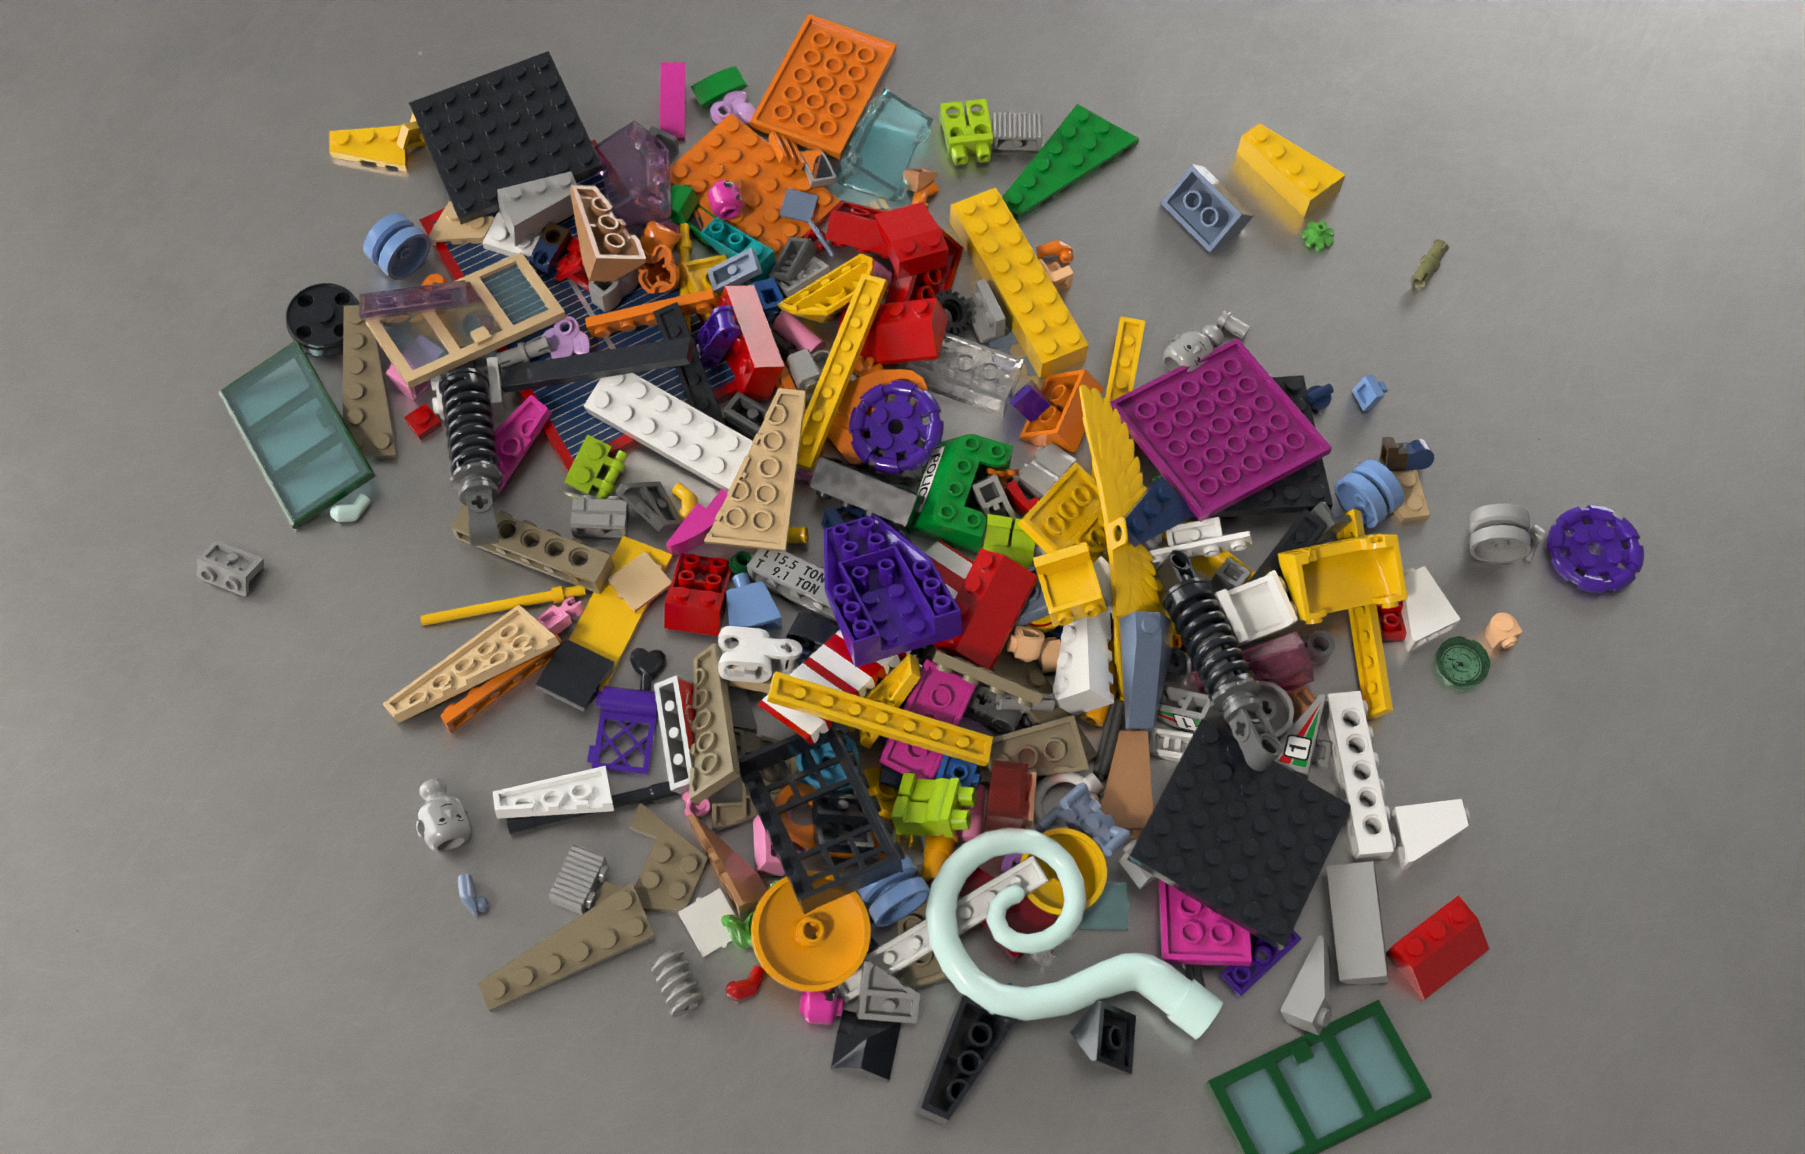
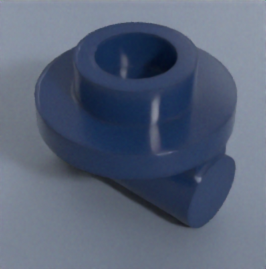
(1320, 396)

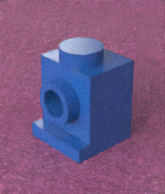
(769, 297)
(951, 765)

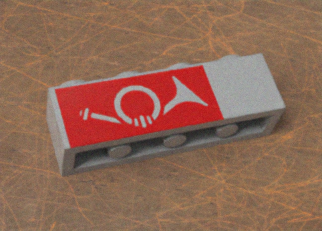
(675, 720)

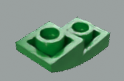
(718, 85)

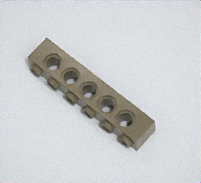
(591, 575)

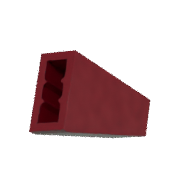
(1021, 917)

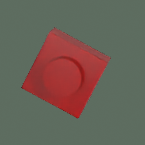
(423, 421)

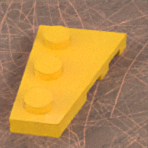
(369, 145)
(893, 690)

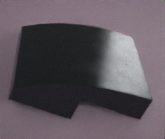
(574, 675)
(838, 815)

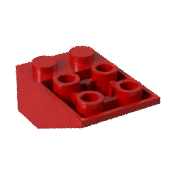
(698, 595)

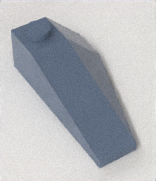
(1145, 663)

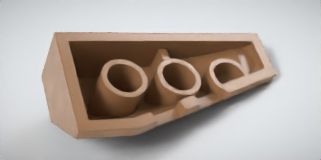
(604, 242)
(737, 878)

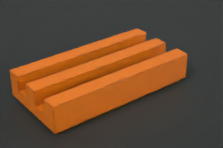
(786, 149)

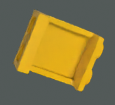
(1069, 584)

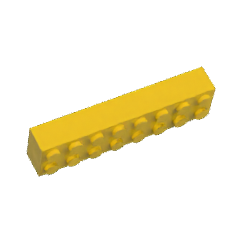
(1018, 283)

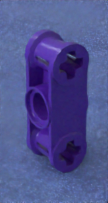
(716, 336)

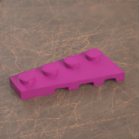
(517, 435)

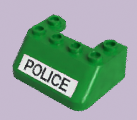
(947, 487)

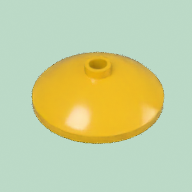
(1089, 862)

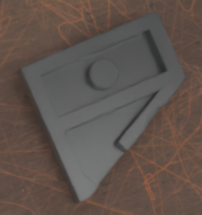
(652, 504)

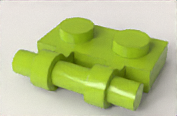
(588, 464)

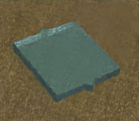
(1109, 911)

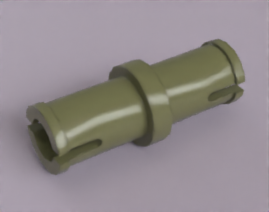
(1429, 263)

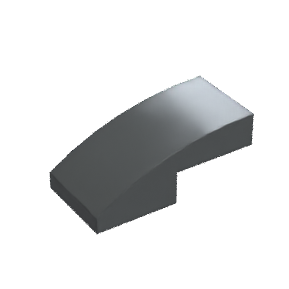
(1229, 576)

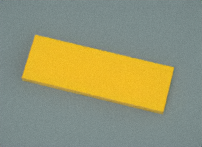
(608, 621)

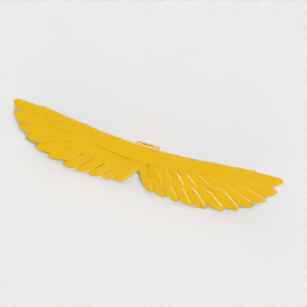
(1119, 490)

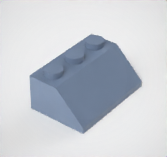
(1206, 208)

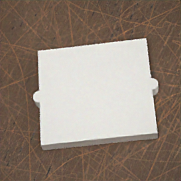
(704, 922)

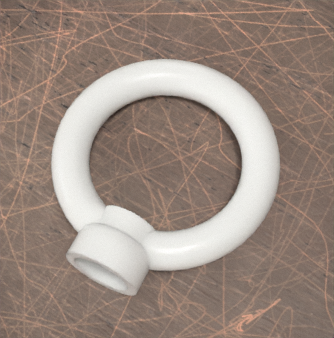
(1090, 780)

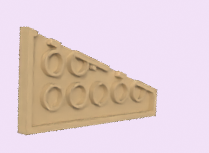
(763, 490)
(491, 652)

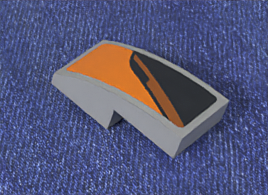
(817, 168)

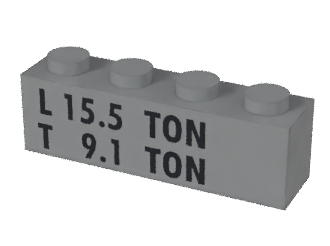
(791, 578)

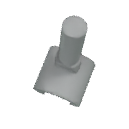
(1536, 535)

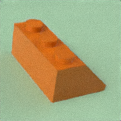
(1063, 419)

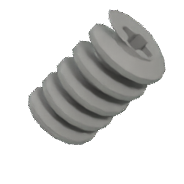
(675, 982)

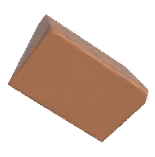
(918, 178)
(1301, 700)

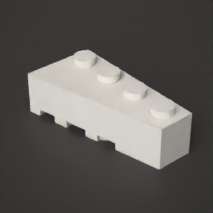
(1083, 667)

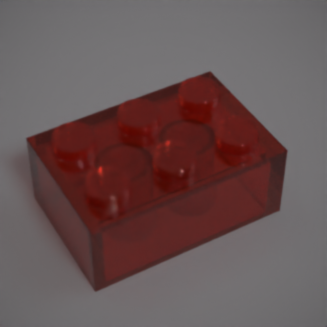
(1007, 796)

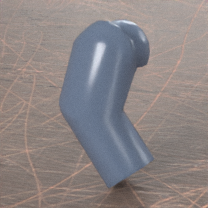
(467, 895)

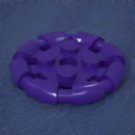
(888, 413)
(1599, 535)

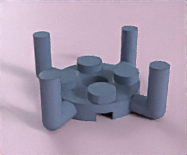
(1085, 816)

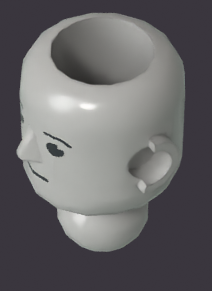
(1192, 347)
(441, 818)

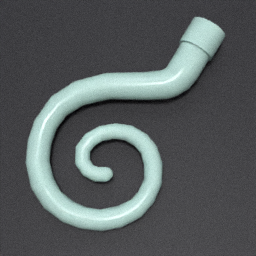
(1183, 1000)

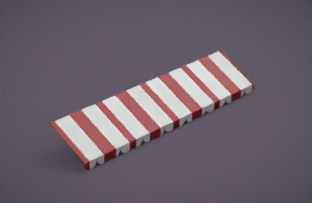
(833, 663)

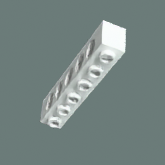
(1363, 844)

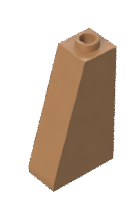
(1128, 783)

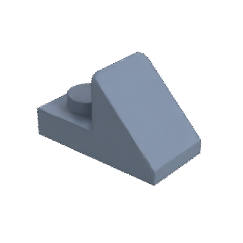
(734, 270)

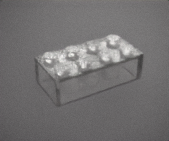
(971, 374)

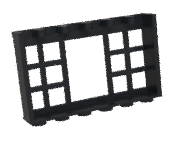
(789, 858)

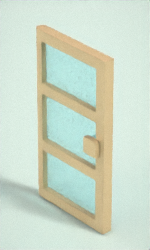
(504, 306)

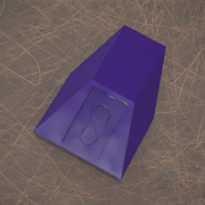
(884, 591)

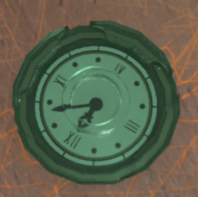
(1461, 663)

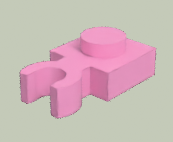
(557, 619)

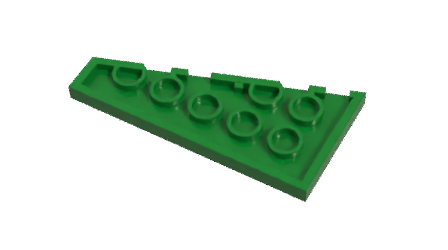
(1068, 156)

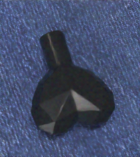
(647, 665)

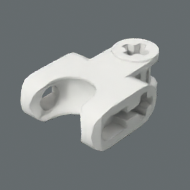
(755, 654)

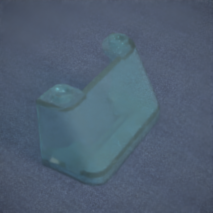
(883, 147)

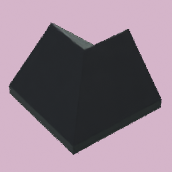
(1107, 1036)
(865, 1046)

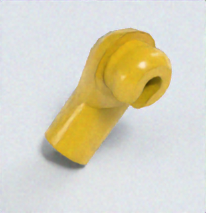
(688, 499)

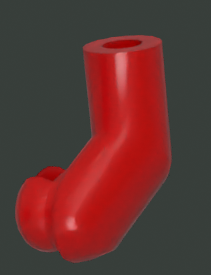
(748, 987)

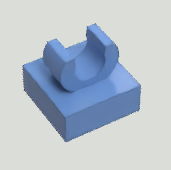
(1369, 392)

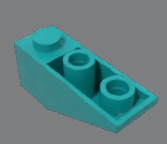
(732, 241)

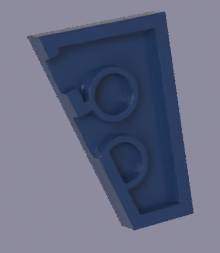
(1156, 512)

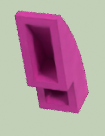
(673, 99)
(695, 526)

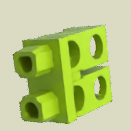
(968, 139)
(997, 535)
(932, 806)

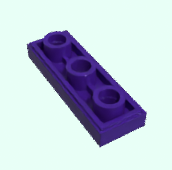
(1242, 978)

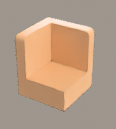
(1059, 276)

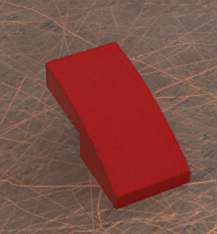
(1018, 500)

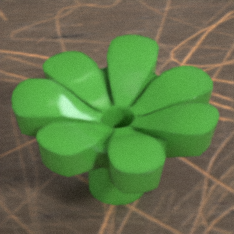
(1318, 235)

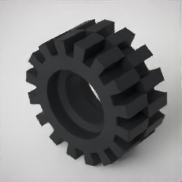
(957, 310)

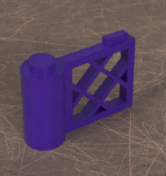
(628, 707)

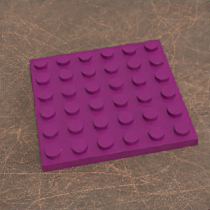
(1220, 429)

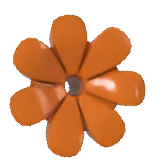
(866, 367)
(1002, 475)

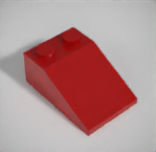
(912, 240)

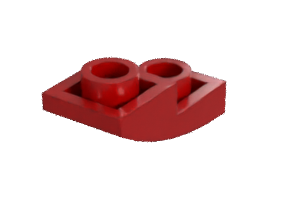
(1391, 622)

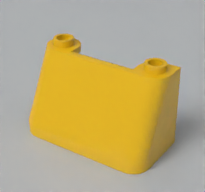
(1344, 575)

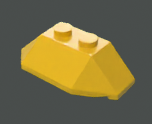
(829, 293)

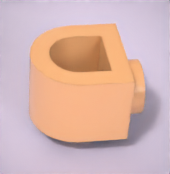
(1502, 631)
(1025, 643)
(1049, 654)

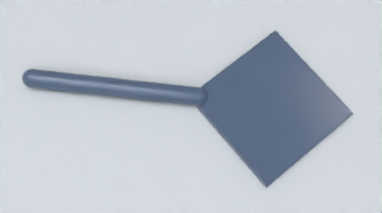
(800, 207)

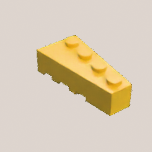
(1289, 169)

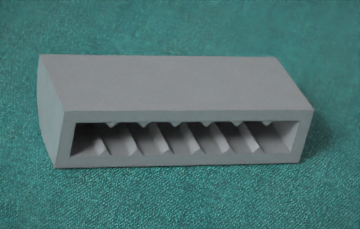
(1357, 923)

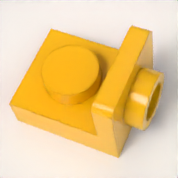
(410, 135)

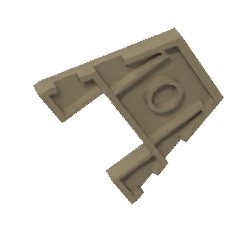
(730, 814)
(670, 870)

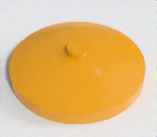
(813, 948)

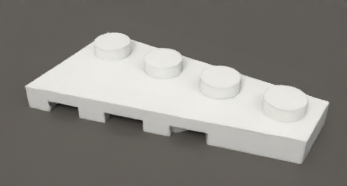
(566, 794)

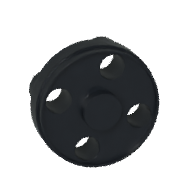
(321, 320)

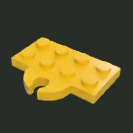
(1068, 514)

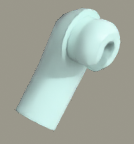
(350, 512)

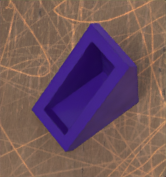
(1029, 401)

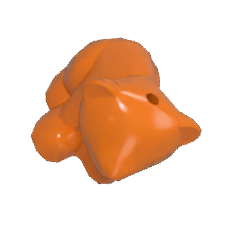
(659, 271)

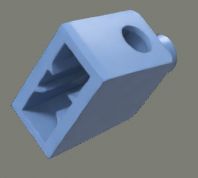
(751, 605)

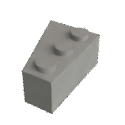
(533, 204)

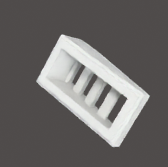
(1168, 735)

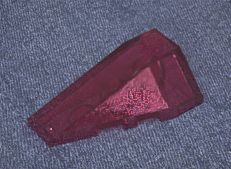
(1277, 661)

